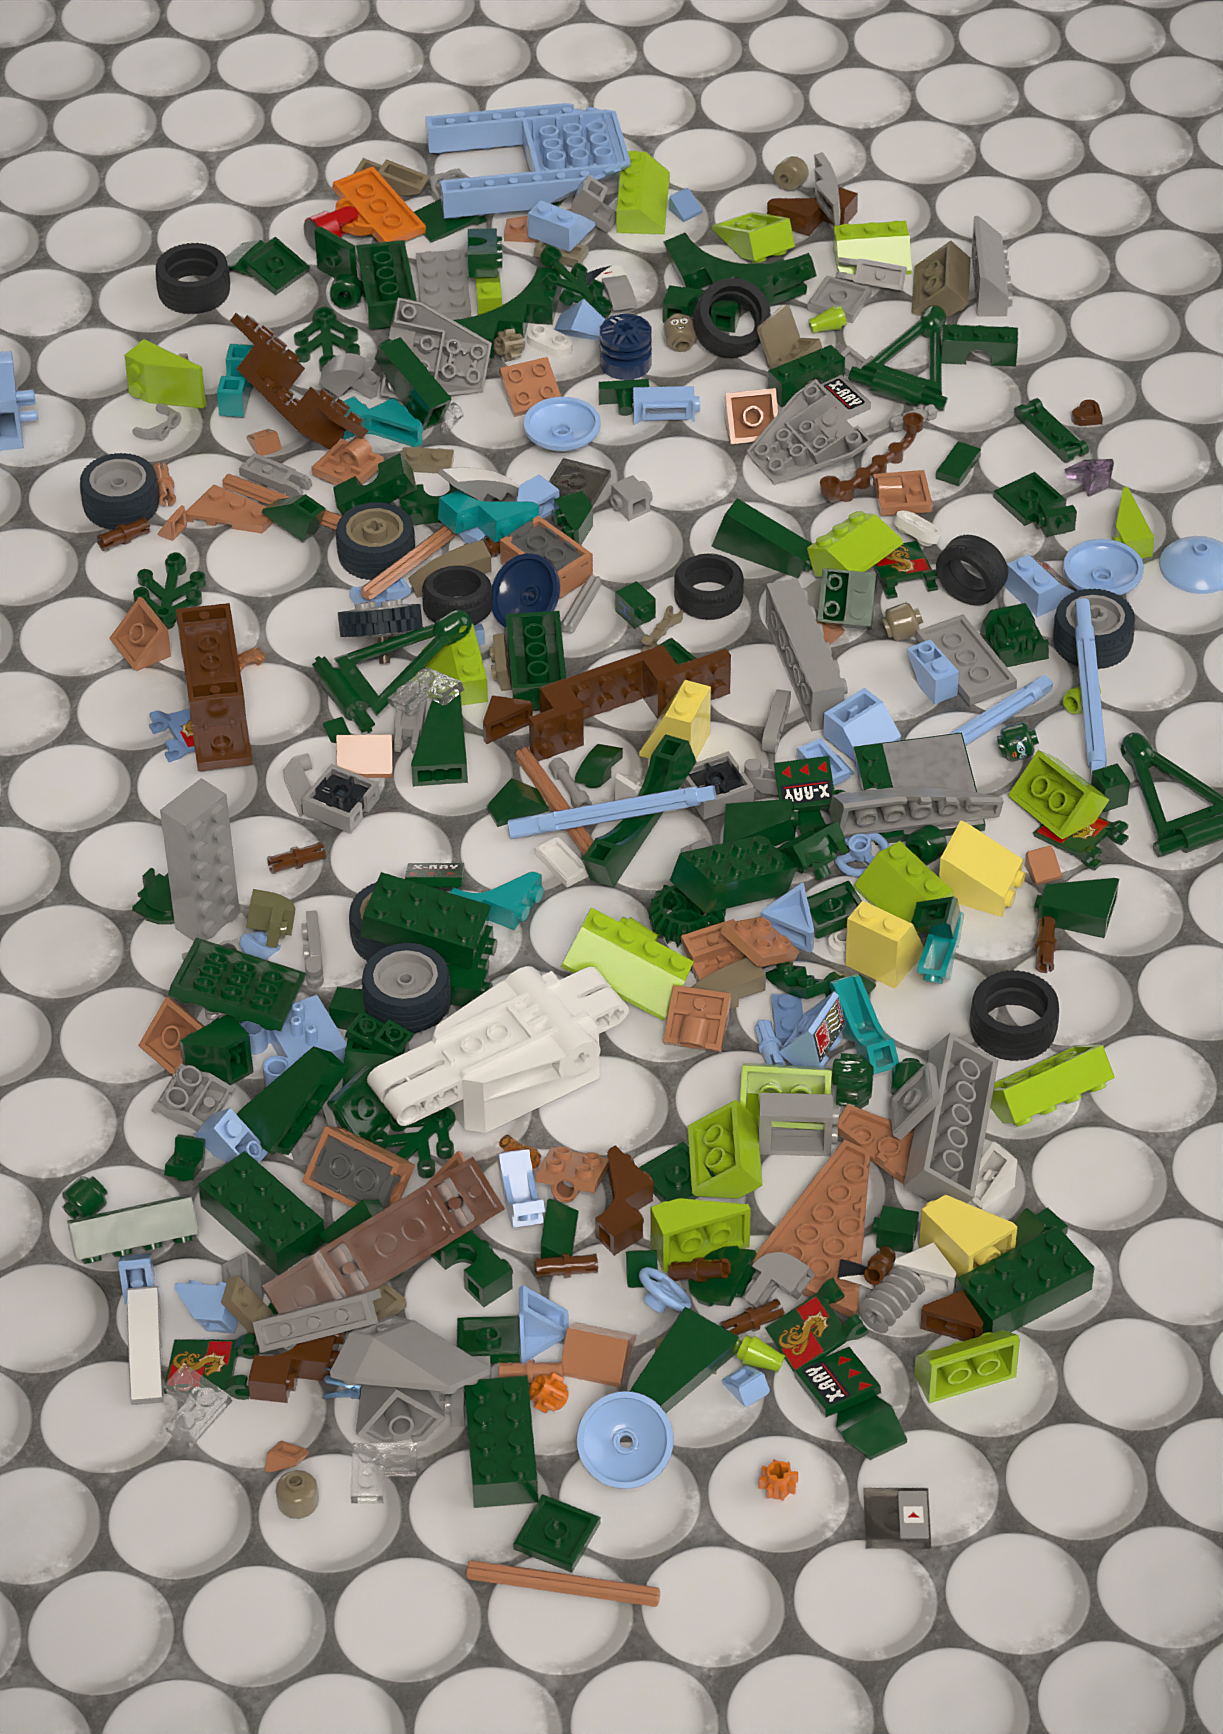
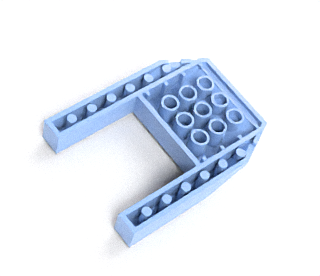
(558, 145)

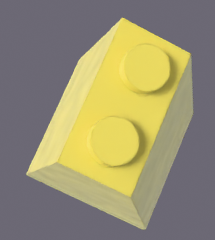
(683, 717)
(980, 871)
(881, 944)
(965, 1233)

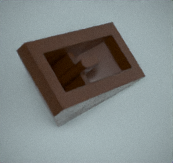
(505, 717)
(952, 1317)

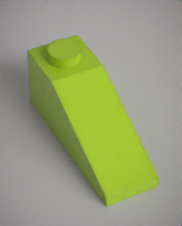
(488, 293)
(1132, 526)

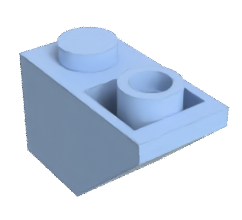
(933, 671)
(228, 1137)
(206, 1306)

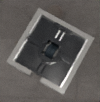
(729, 784)
(340, 798)

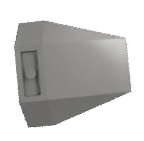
(444, 347)
(806, 437)
(405, 1356)

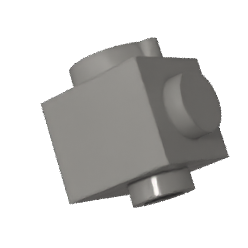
(631, 497)

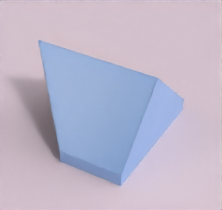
(580, 321)
(792, 918)
(541, 1323)

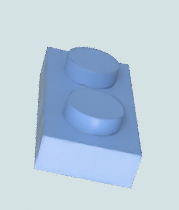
(786, 1014)

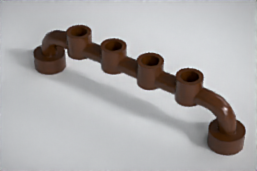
(844, 491)

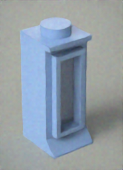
(665, 403)

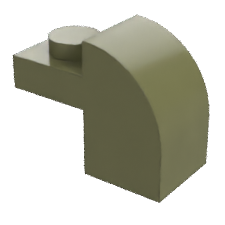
(272, 914)

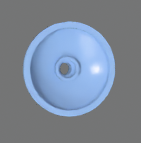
(562, 423)
(1194, 564)
(1103, 566)
(619, 1417)

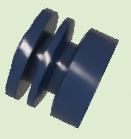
(625, 346)

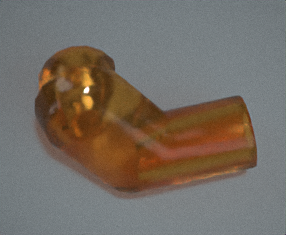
(254, 654)
(510, 1144)

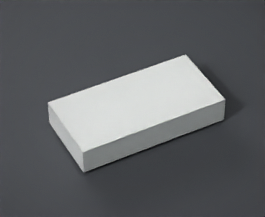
(561, 861)

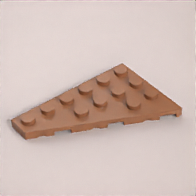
(828, 1223)

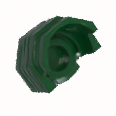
(853, 1080)

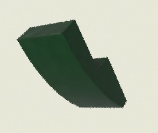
(597, 765)
(795, 981)
(377, 1036)

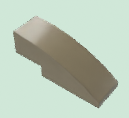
(400, 178)
(471, 555)
(739, 979)

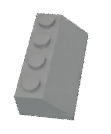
(990, 270)

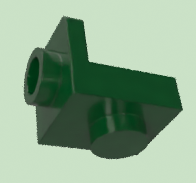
(1055, 520)
(186, 1159)

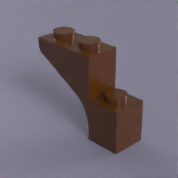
(807, 215)
(631, 1190)
(277, 1375)

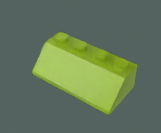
(642, 196)
(629, 961)
(1050, 1083)

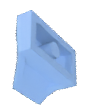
(819, 748)

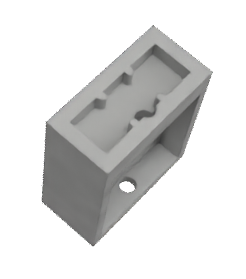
(797, 1108)

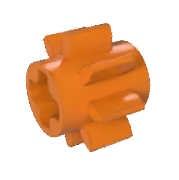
(548, 1392)
(778, 1480)

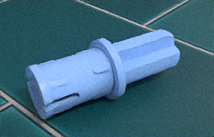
(769, 1044)

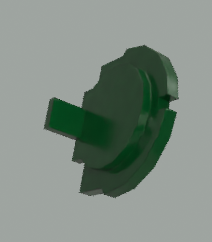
(155, 899)
(724, 1290)

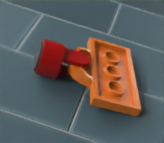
(366, 208)

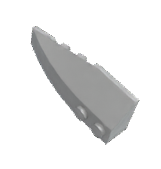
(909, 808)

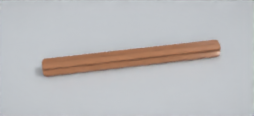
(268, 496)
(407, 563)
(551, 795)
(563, 1583)

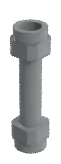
(560, 770)

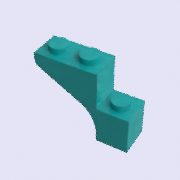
(387, 421)
(494, 519)
(510, 901)
(938, 956)
(863, 1025)

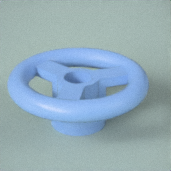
(860, 850)
(663, 1293)

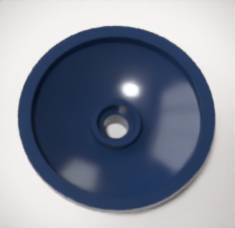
(519, 583)

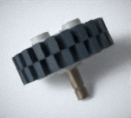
(380, 621)

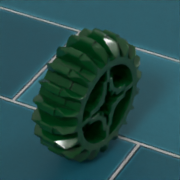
(683, 919)

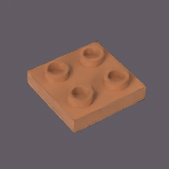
(528, 384)
(348, 460)
(902, 492)
(760, 941)
(697, 1018)
(580, 1169)

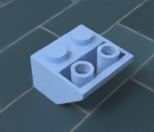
(859, 722)

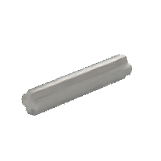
(581, 604)

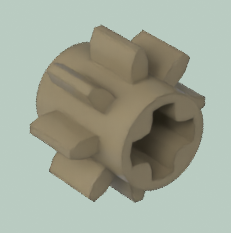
(509, 344)

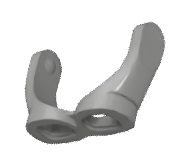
(434, 185)
(156, 432)

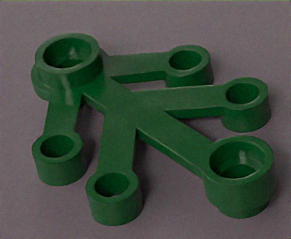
(575, 282)
(324, 319)
(175, 566)
(438, 1122)

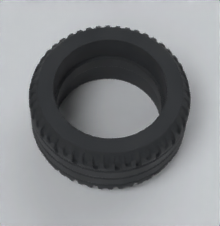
(983, 557)
(447, 583)
(708, 604)

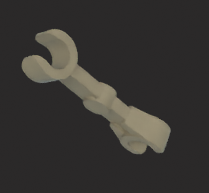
(661, 628)

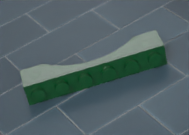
(614, 851)

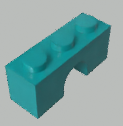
(234, 388)

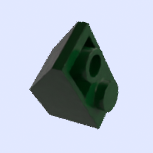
(297, 515)
(573, 515)

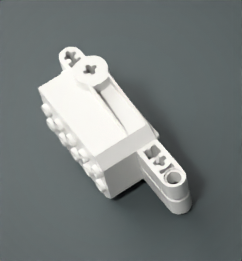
(505, 1051)

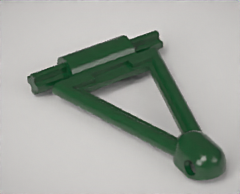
(901, 385)
(354, 693)
(1185, 832)

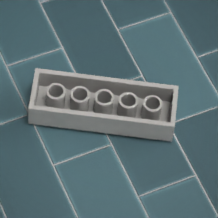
(803, 650)
(200, 861)
(952, 1136)

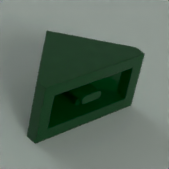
(516, 801)
(937, 917)

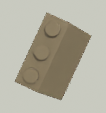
(942, 280)

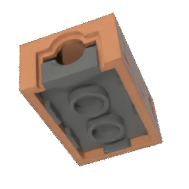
(541, 538)
(356, 1169)

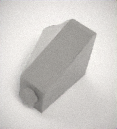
(396, 1414)

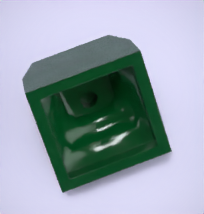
(1014, 635)
(816, 849)

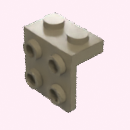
(782, 340)

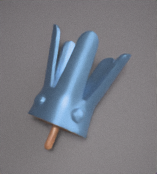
(352, 1391)

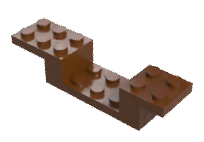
(274, 372)
(644, 676)
(214, 687)
(389, 1240)

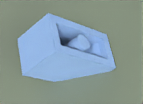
(540, 492)
(136, 1272)

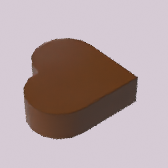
(1087, 414)

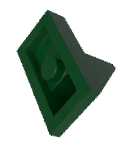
(1033, 1225)

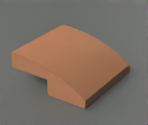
(710, 950)

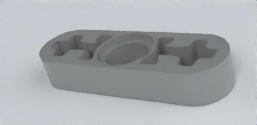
(776, 721)

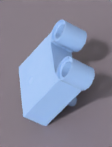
(10, 404)
(304, 1028)

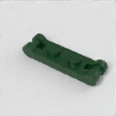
(1050, 431)

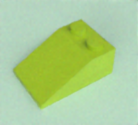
(756, 235)
(164, 377)
(696, 1227)

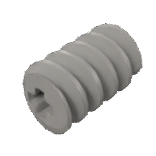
(890, 1298)

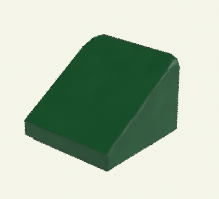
(636, 1262)

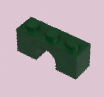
(484, 253)
(683, 300)
(963, 339)
(794, 375)
(392, 482)
(422, 506)
(486, 1276)

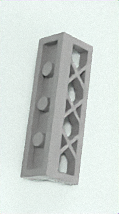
(316, 1321)

